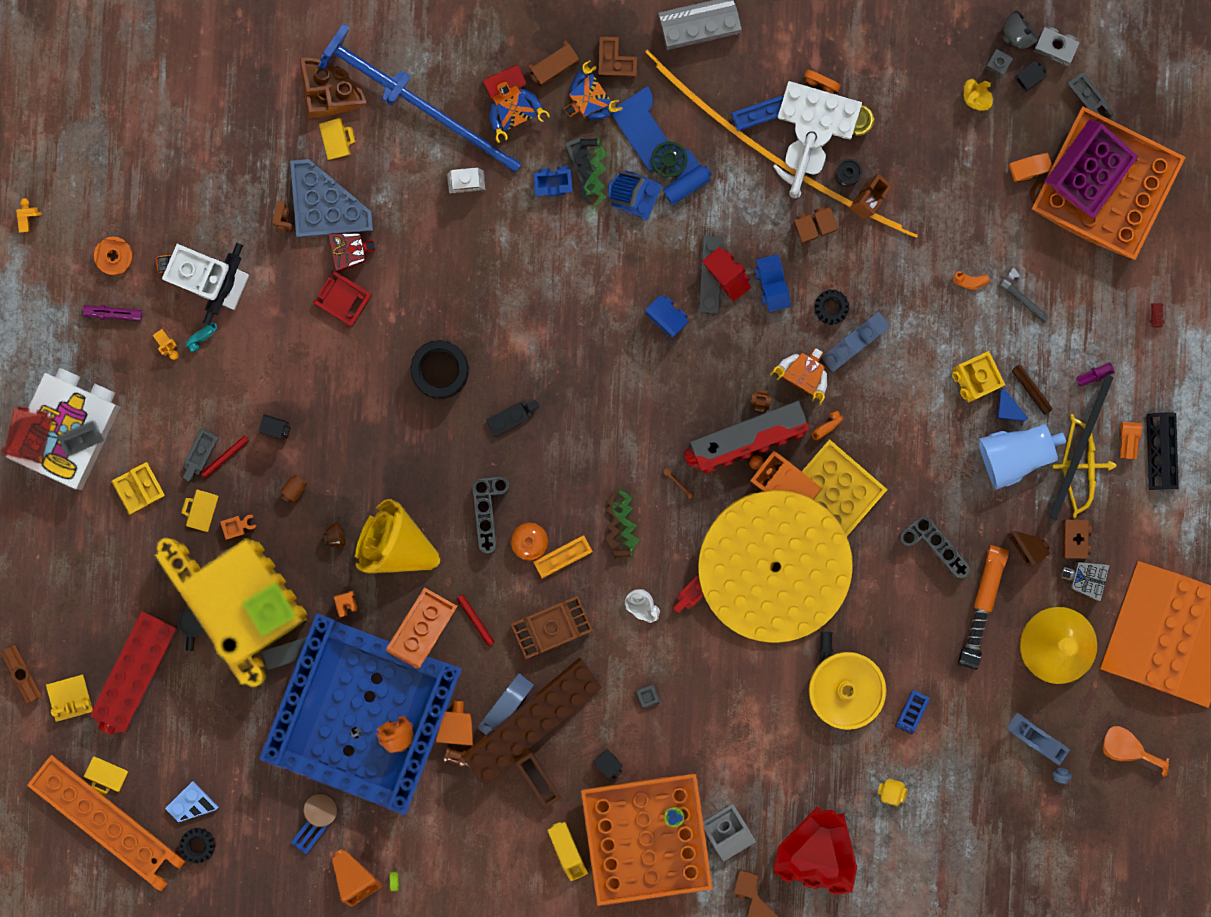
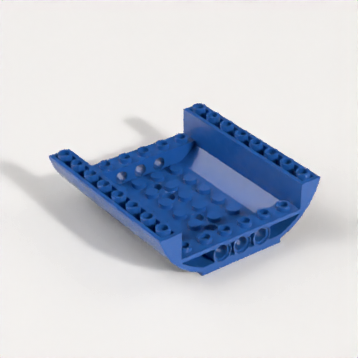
(329, 700)

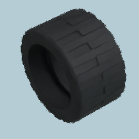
(416, 369)

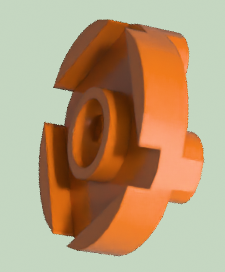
(107, 247)

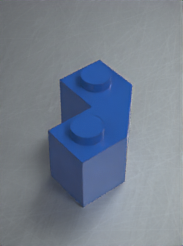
(773, 284)

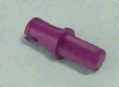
(1095, 374)

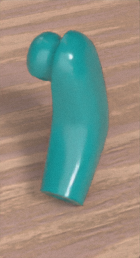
(200, 336)

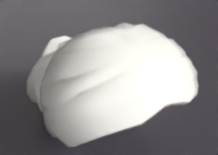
(642, 606)

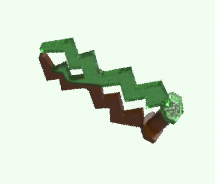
(632, 540)

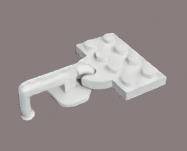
(815, 115)

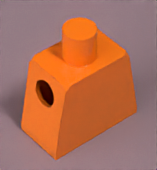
(456, 726)

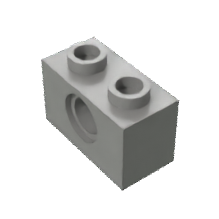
(1045, 47)

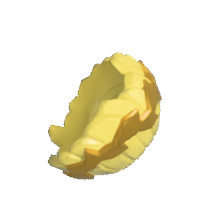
(864, 122)

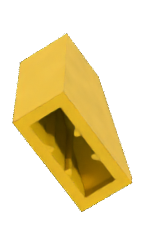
(567, 851)

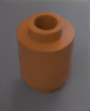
(293, 489)

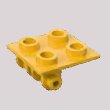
(69, 698)

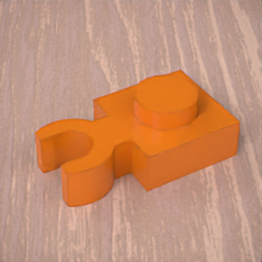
(235, 527)

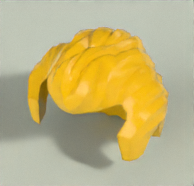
(977, 95)

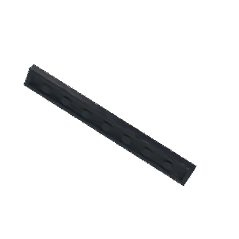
(1081, 447)

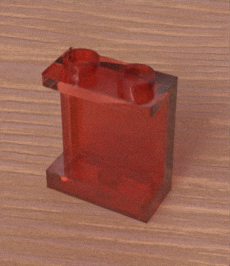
(28, 434)

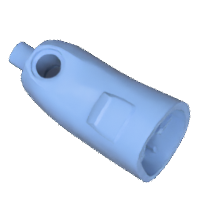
(1018, 453)

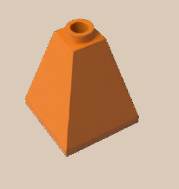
(353, 878)

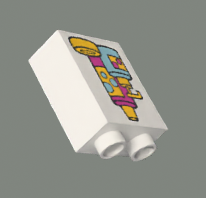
(70, 409)

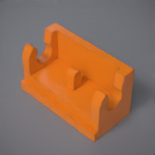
(345, 601)

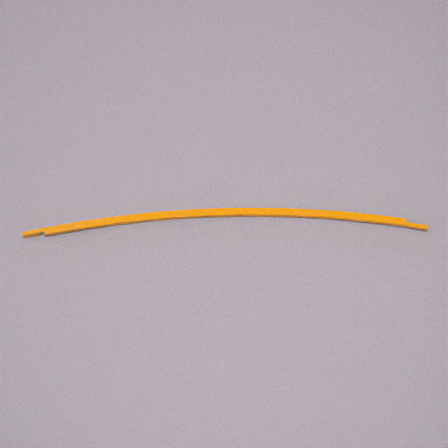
(753, 144)

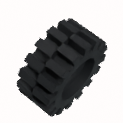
(831, 318)
(189, 854)

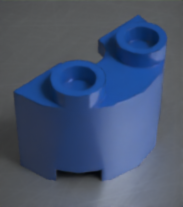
(553, 183)

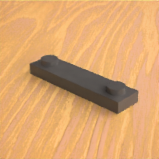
(709, 285)

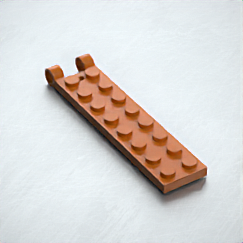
(103, 820)

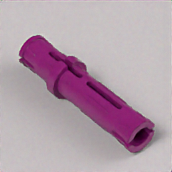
(112, 313)

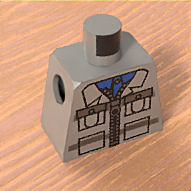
(1087, 579)

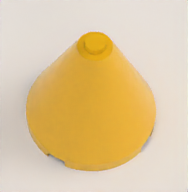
(393, 543)
(1058, 645)

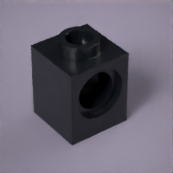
(1030, 76)
(608, 764)

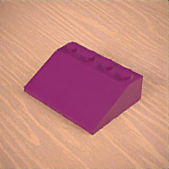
(1091, 168)

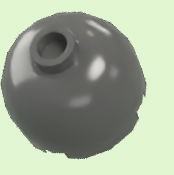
(1018, 31)

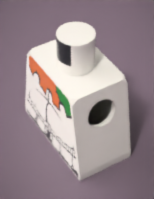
(466, 180)

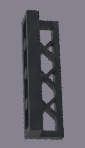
(1169, 454)

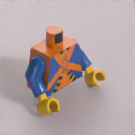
(589, 97)
(512, 108)

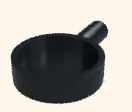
(189, 626)

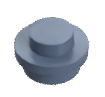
(1061, 775)

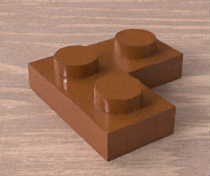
(611, 64)

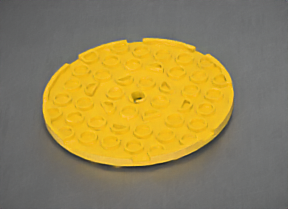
(767, 530)

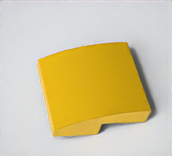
(138, 488)

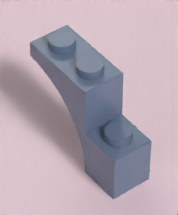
(855, 342)

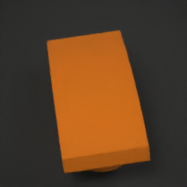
(1030, 167)

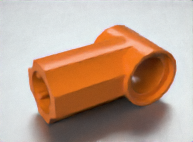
(1130, 435)

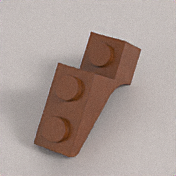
(746, 887)

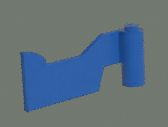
(646, 136)

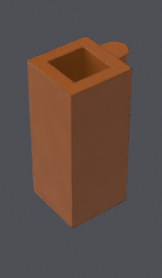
(553, 65)

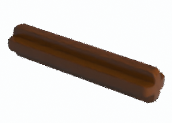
(1032, 389)

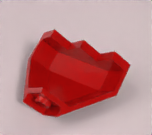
(819, 853)

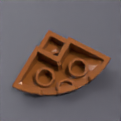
(328, 90)

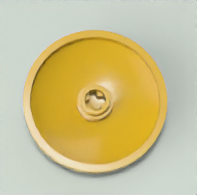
(847, 690)

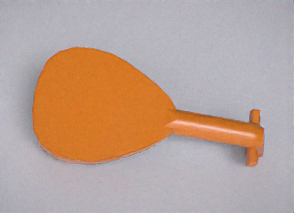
(1124, 746)

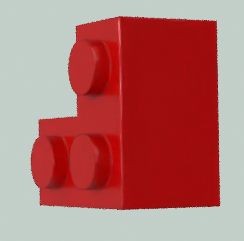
(727, 273)

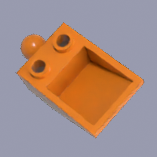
(786, 478)

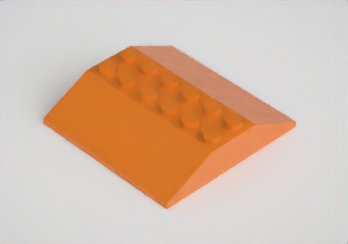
(1134, 203)
(1164, 634)
(634, 847)

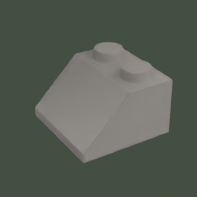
(728, 832)

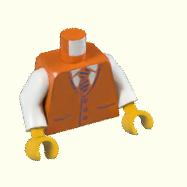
(804, 373)

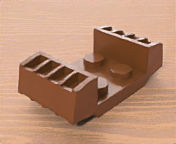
(551, 627)

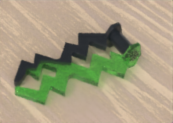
(591, 178)

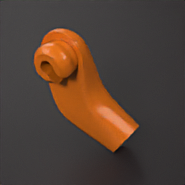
(970, 282)
(828, 426)

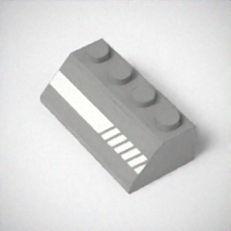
(699, 23)

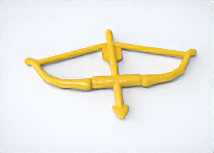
(1090, 466)

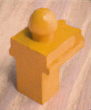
(24, 213)
(167, 345)

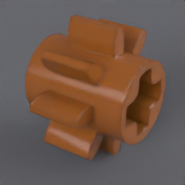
(760, 401)

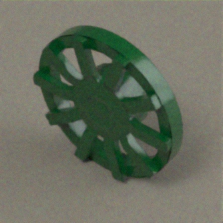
(669, 159)

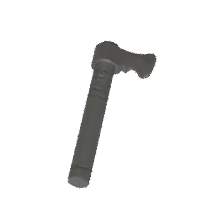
(1006, 284)

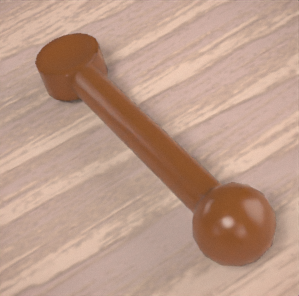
(667, 472)

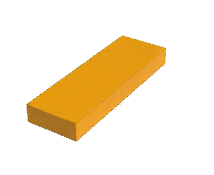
(562, 556)

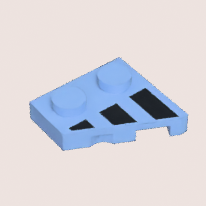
(191, 803)

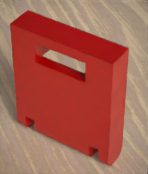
(340, 296)

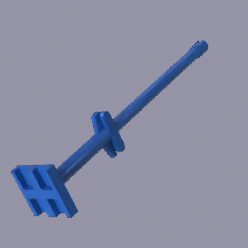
(395, 87)

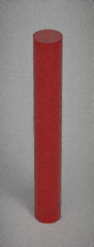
(224, 457)
(475, 620)

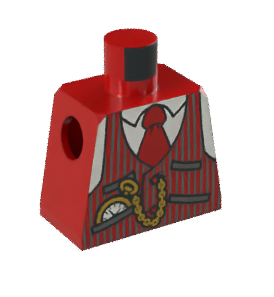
(349, 250)

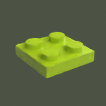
(269, 609)

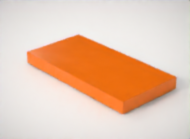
(421, 628)

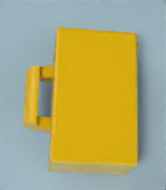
(335, 138)
(201, 510)
(106, 775)

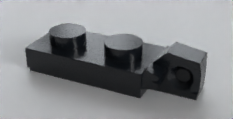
(511, 417)

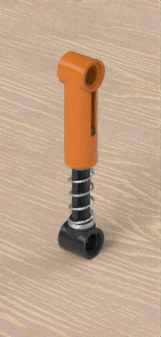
(984, 603)

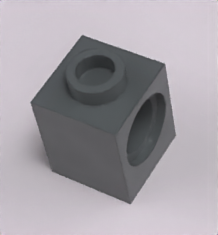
(998, 63)

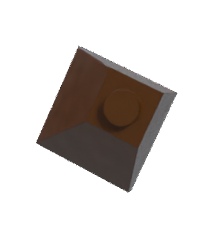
(1030, 547)

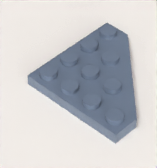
(324, 205)

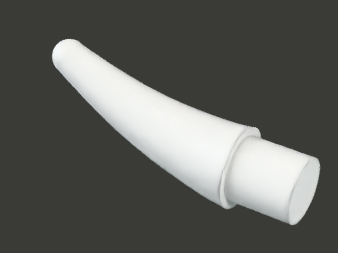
(787, 177)

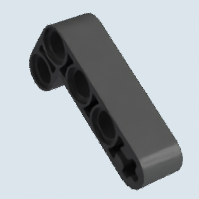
(488, 515)
(937, 550)

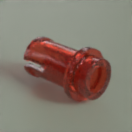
(1157, 315)

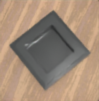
(647, 696)

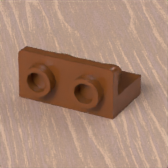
(280, 215)

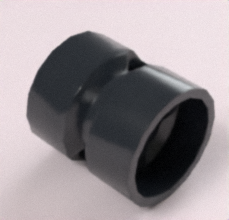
(848, 172)

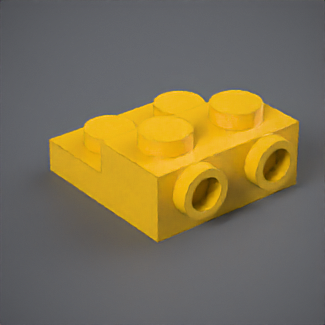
(977, 377)

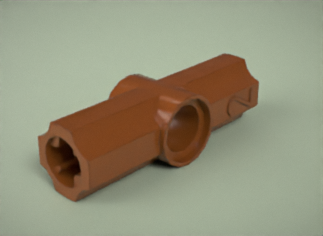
(16, 662)

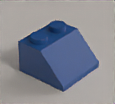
(666, 316)

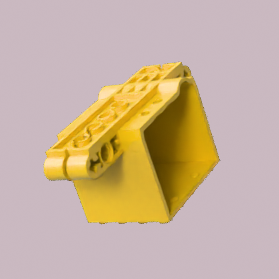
(217, 599)

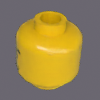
(893, 792)

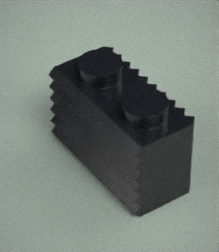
(274, 427)

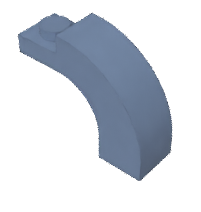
(506, 704)
(1037, 739)

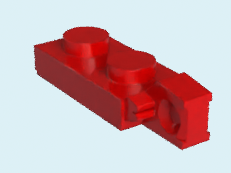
(689, 595)

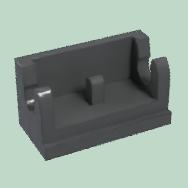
(80, 438)

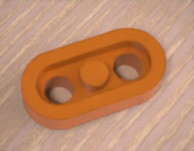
(813, 79)

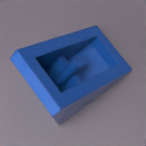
(1008, 408)

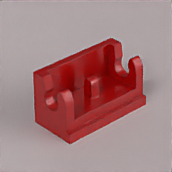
(512, 76)

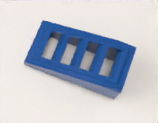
(904, 726)

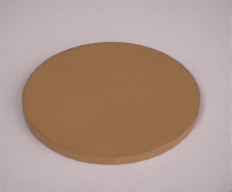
(320, 810)

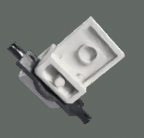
(208, 277)

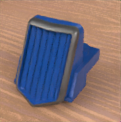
(633, 193)

